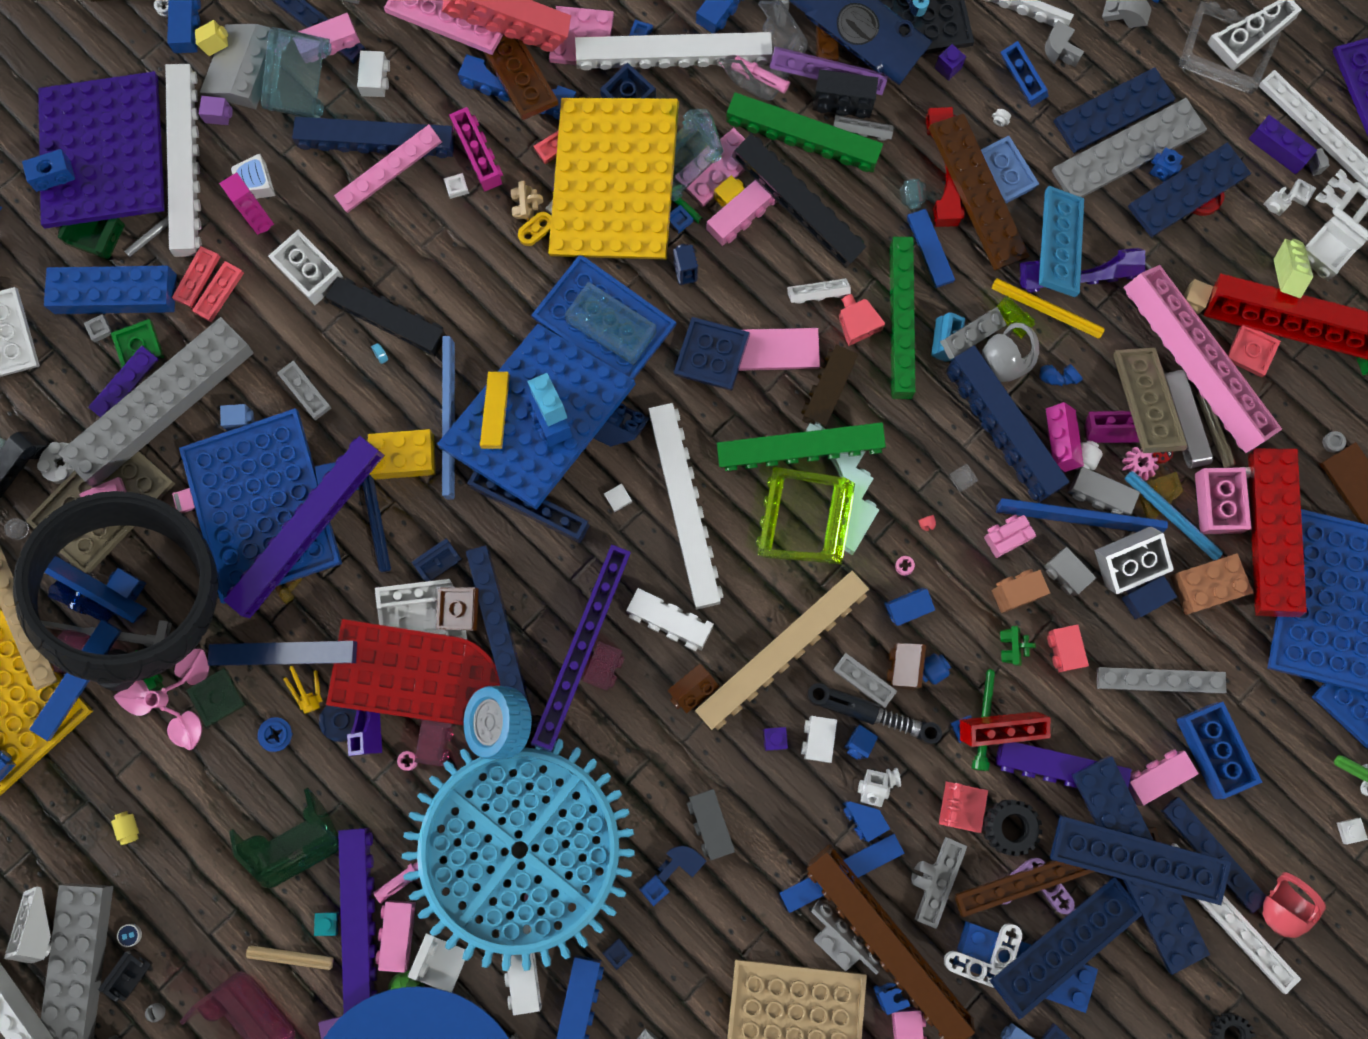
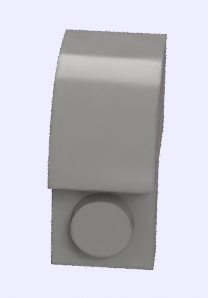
(1133, 12)
(1059, 47)

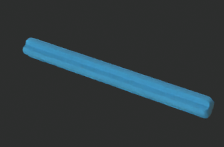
(1173, 515)

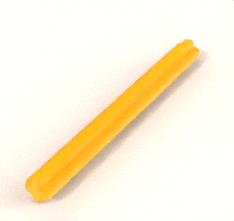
(1048, 308)

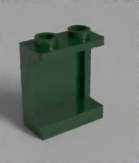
(93, 237)

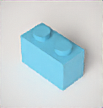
(547, 399)

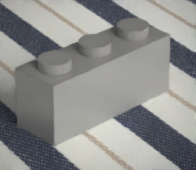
(1103, 492)

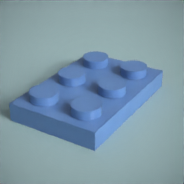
(1009, 169)

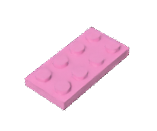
(703, 187)

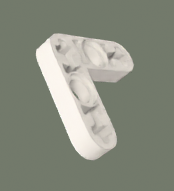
(995, 964)

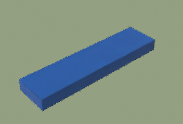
(930, 248)

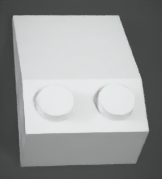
(31, 930)

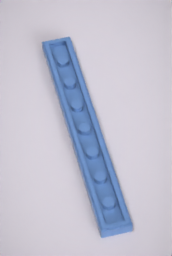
(448, 414)

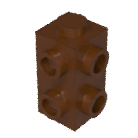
(692, 689)

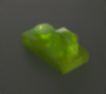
(1013, 314)

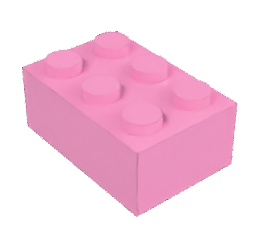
(1222, 501)

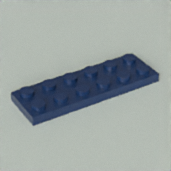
(1114, 110)
(1189, 190)

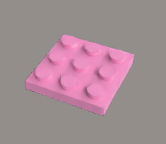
(582, 24)

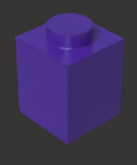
(950, 62)
(775, 739)

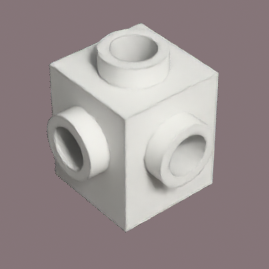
(874, 788)

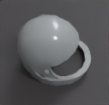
(1004, 356)

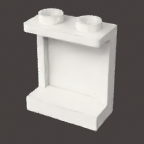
(1332, 247)

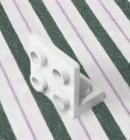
(436, 964)

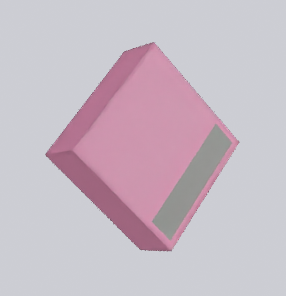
(183, 501)

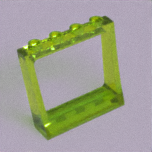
(837, 520)

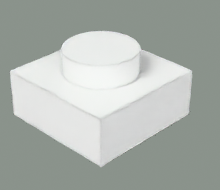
(1352, 831)

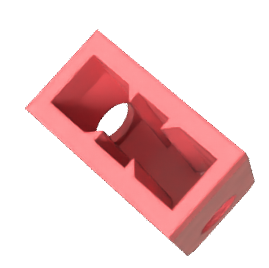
(859, 320)

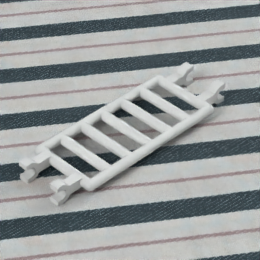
(1339, 204)

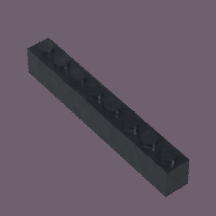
(798, 200)

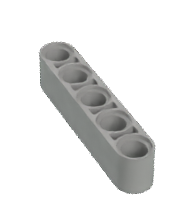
(1197, 450)

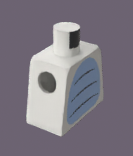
(256, 176)

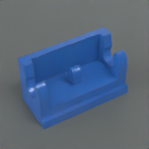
(909, 606)
(891, 1000)

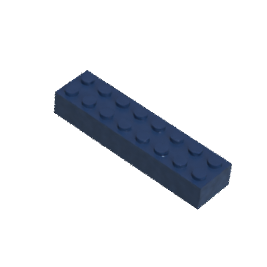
(1006, 425)

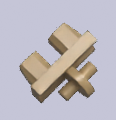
(528, 200)

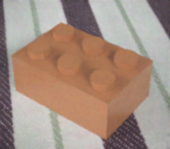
(1211, 584)

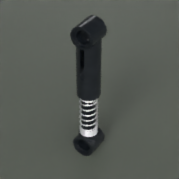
(872, 713)

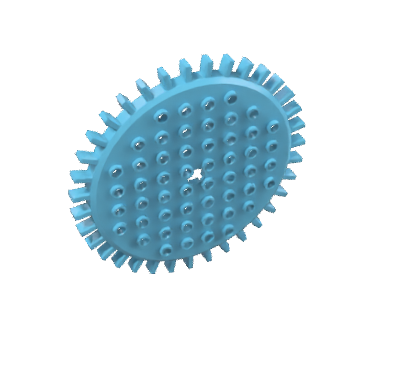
(438, 876)

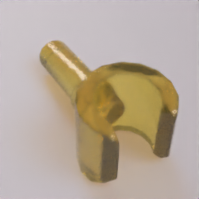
(286, 595)

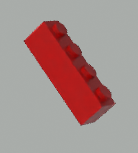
(1005, 729)

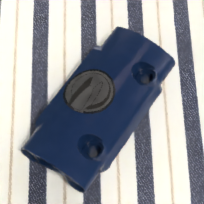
(870, 33)

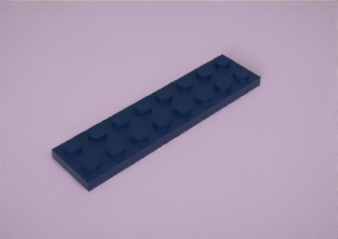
(1140, 860)
(1066, 948)

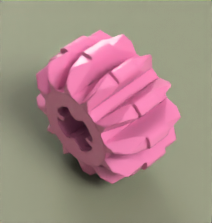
(1137, 456)

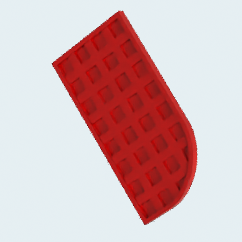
(409, 673)

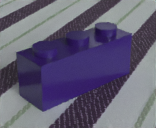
(1282, 144)

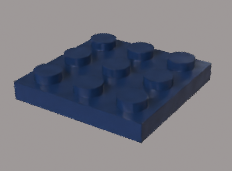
(711, 353)

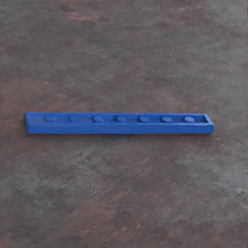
(1078, 516)

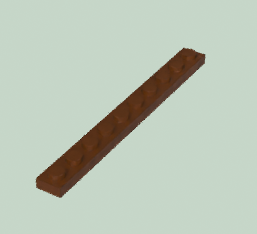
(1021, 884)

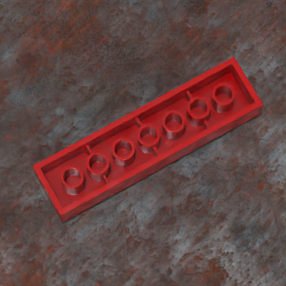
(1290, 317)
(1276, 533)

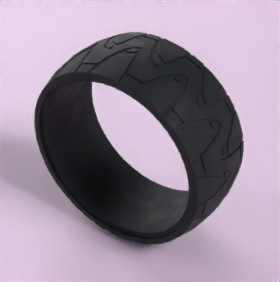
(98, 512)

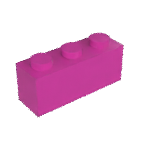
(1064, 436)

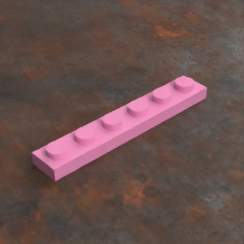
(388, 168)

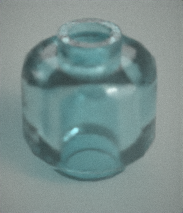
(913, 193)

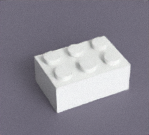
(305, 267)

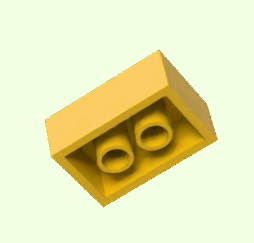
(405, 454)

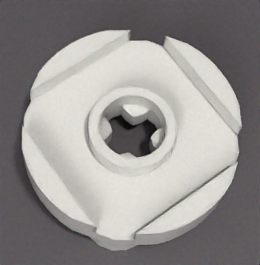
(48, 463)

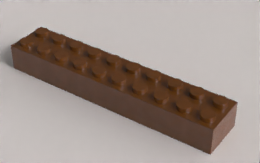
(890, 945)

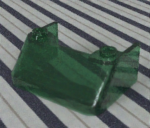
(290, 852)

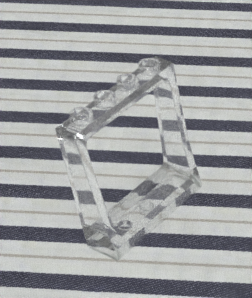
(1215, 71)

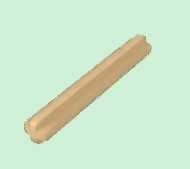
(290, 957)

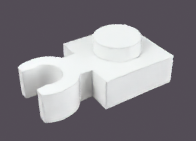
(1279, 201)

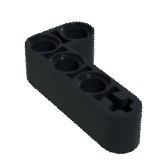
(16, 453)

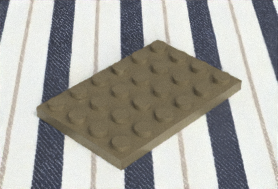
(91, 548)

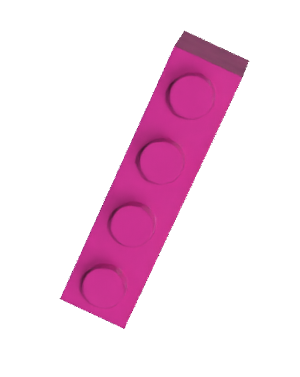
(246, 203)

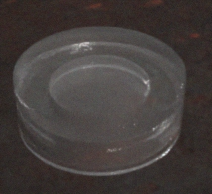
(16, 528)

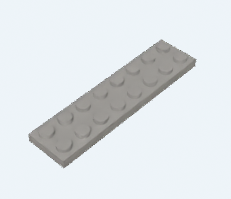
(1129, 149)

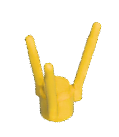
(306, 702)

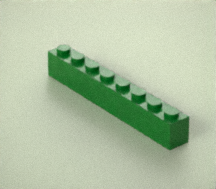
(803, 132)
(902, 318)
(801, 446)

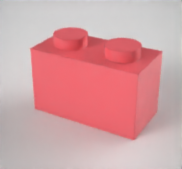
(1067, 648)

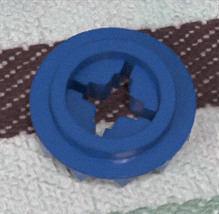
(265, 733)

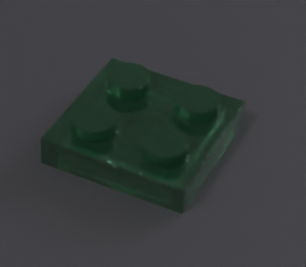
(216, 697)

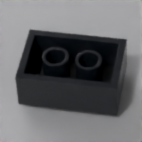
(845, 93)

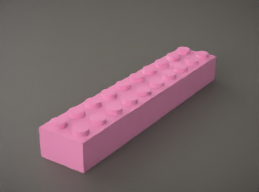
(1202, 358)

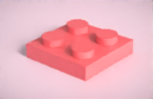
(1253, 350)

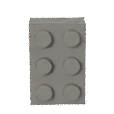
(1134, 560)

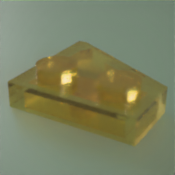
(1168, 487)

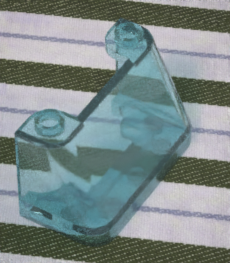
(293, 72)
(695, 149)

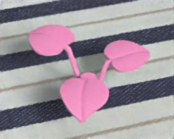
(138, 700)

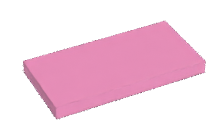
(781, 349)

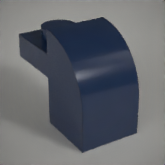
(681, 856)

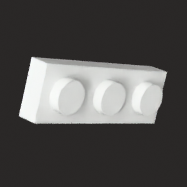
(819, 291)

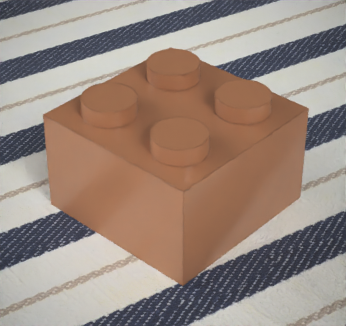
(1020, 591)

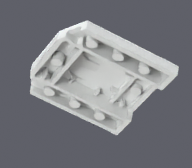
(412, 607)

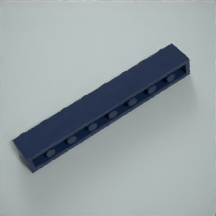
(365, 135)
(496, 620)

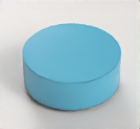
(379, 353)

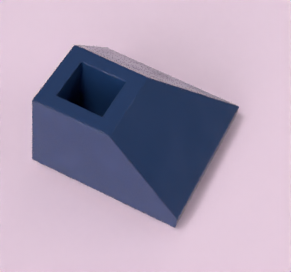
(622, 426)

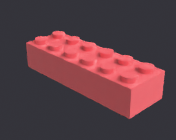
(515, 19)

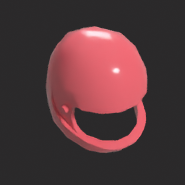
(1288, 911)

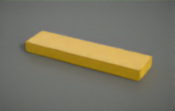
(494, 410)

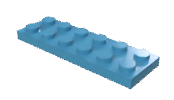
(1061, 241)

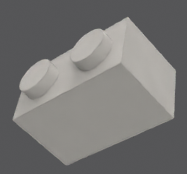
(1069, 572)

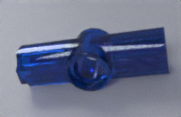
(78, 602)

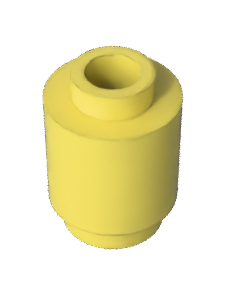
(125, 828)

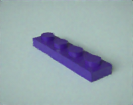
(124, 381)

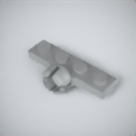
(937, 881)

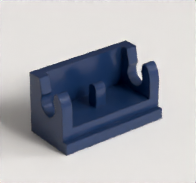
(436, 560)

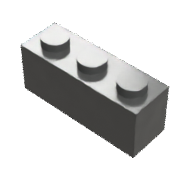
(710, 825)

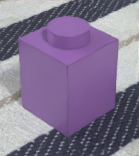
(215, 110)

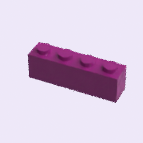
(1110, 427)

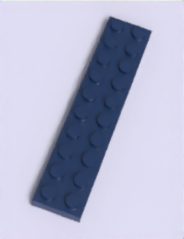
(1161, 910)

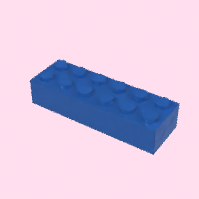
(110, 289)
(980, 944)

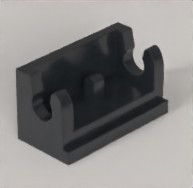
(125, 976)

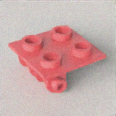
(963, 807)

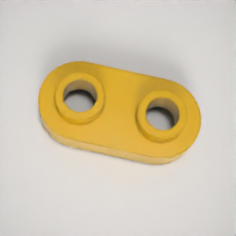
(533, 228)

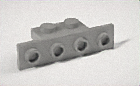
(841, 941)

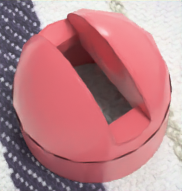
(927, 522)

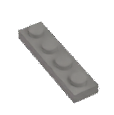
(973, 333)

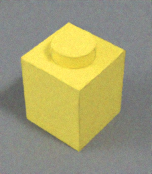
(211, 37)

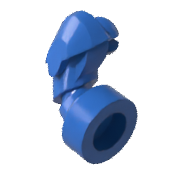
(1050, 375)

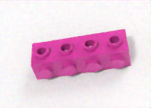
(475, 148)

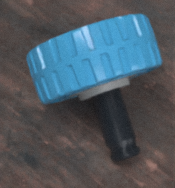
(498, 722)

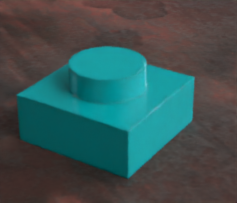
(326, 924)

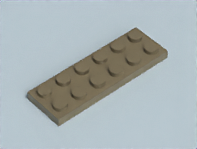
(1149, 400)

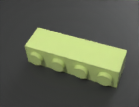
(1293, 268)

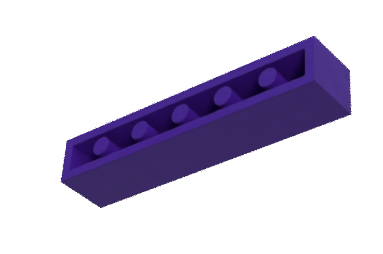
(1045, 763)

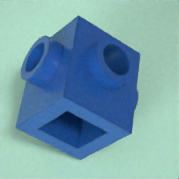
(1166, 164)

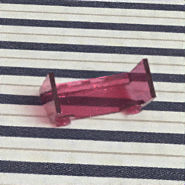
(245, 1008)

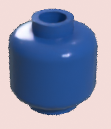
(935, 669)

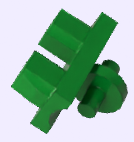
(1013, 636)

